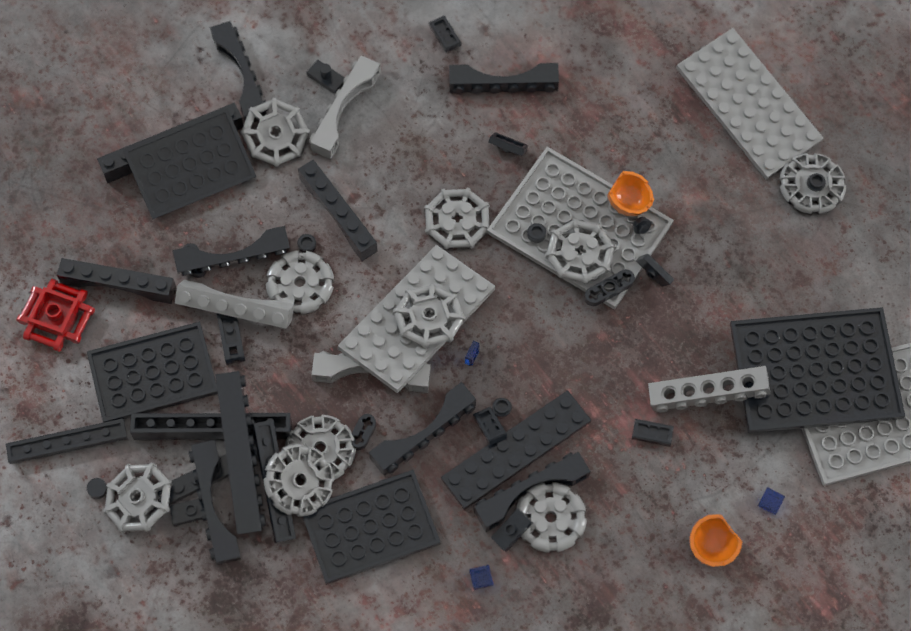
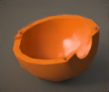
(630, 194)
(714, 541)

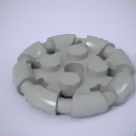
(800, 186)
(300, 271)
(326, 437)
(287, 482)
(560, 510)

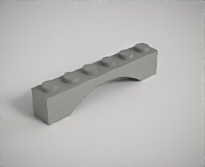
(362, 77)
(262, 311)
(331, 367)

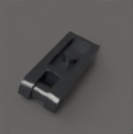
(230, 338)

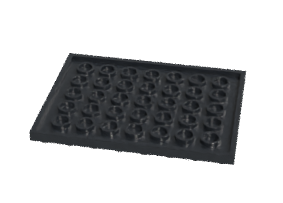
(819, 369)

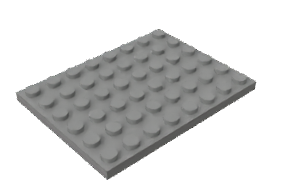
(555, 195)
(865, 447)

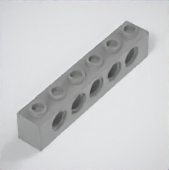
(718, 381)

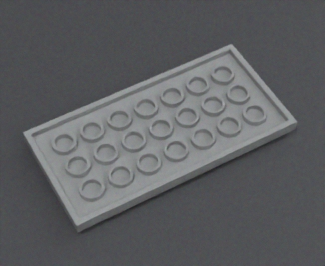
(749, 103)
(376, 339)

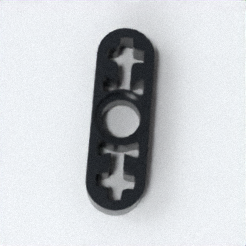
(624, 285)

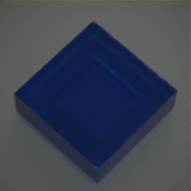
(472, 353)
(771, 500)
(481, 577)

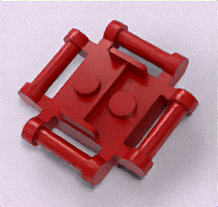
(55, 314)

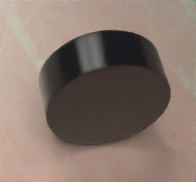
(536, 233)
(306, 243)
(97, 488)

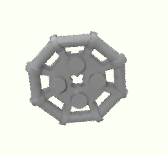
(264, 131)
(461, 209)
(585, 260)
(427, 325)
(147, 501)

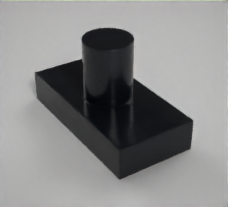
(325, 76)

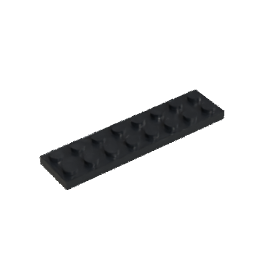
(524, 445)

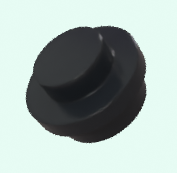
(816, 182)
(641, 225)
(502, 407)

